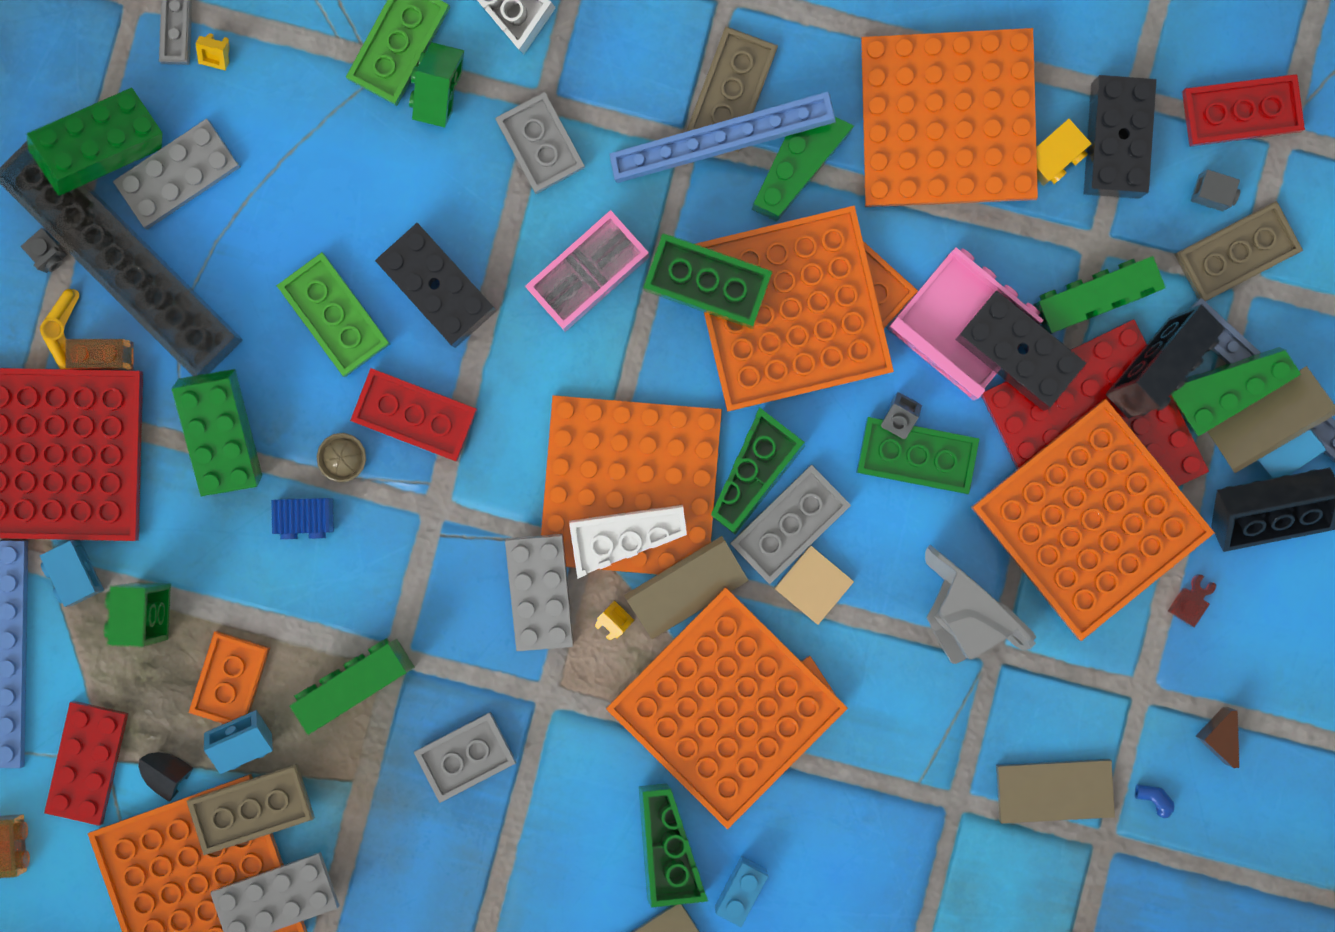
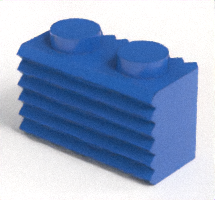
(302, 516)

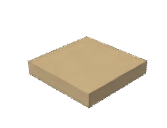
(814, 584)

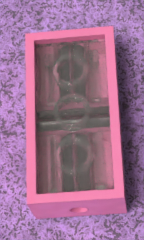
(587, 271)

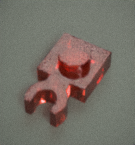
(1190, 604)

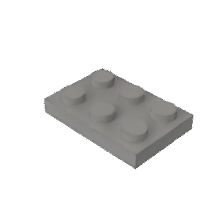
(540, 143)
(465, 757)

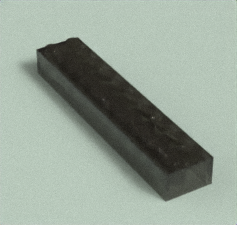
(123, 266)

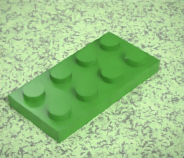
(395, 46)
(333, 314)

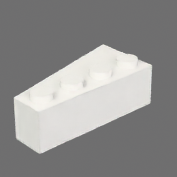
(519, 18)

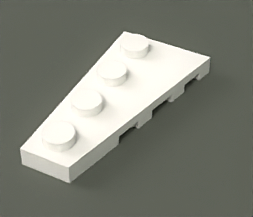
(614, 537)

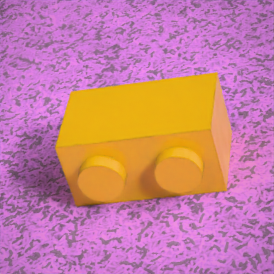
(1058, 150)

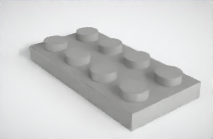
(176, 174)
(790, 524)
(539, 592)
(276, 897)

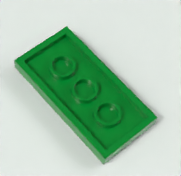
(923, 458)

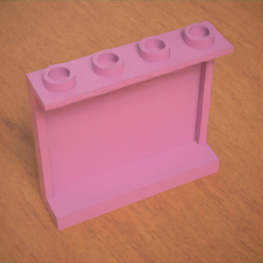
(943, 311)

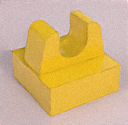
(213, 52)
(615, 620)

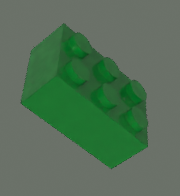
(137, 614)

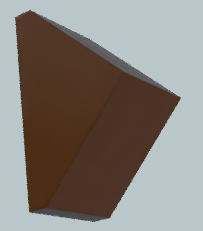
(1221, 736)

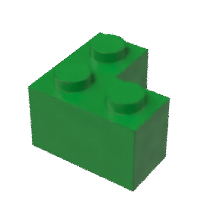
(435, 84)

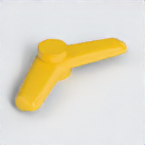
(53, 326)

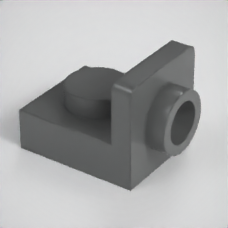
(44, 251)
(901, 415)

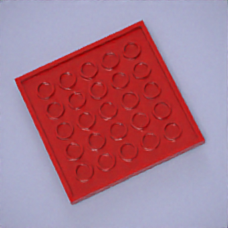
(1029, 429)
(70, 454)

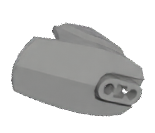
(968, 617)

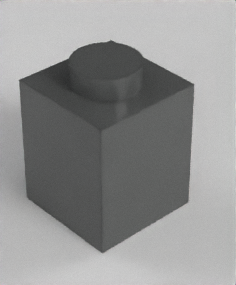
(1216, 190)

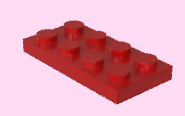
(1243, 110)
(413, 414)
(86, 763)

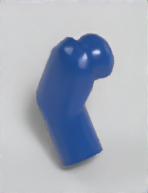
(1158, 796)

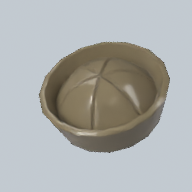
(341, 457)

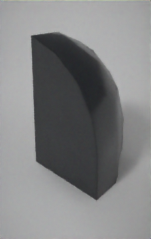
(163, 773)

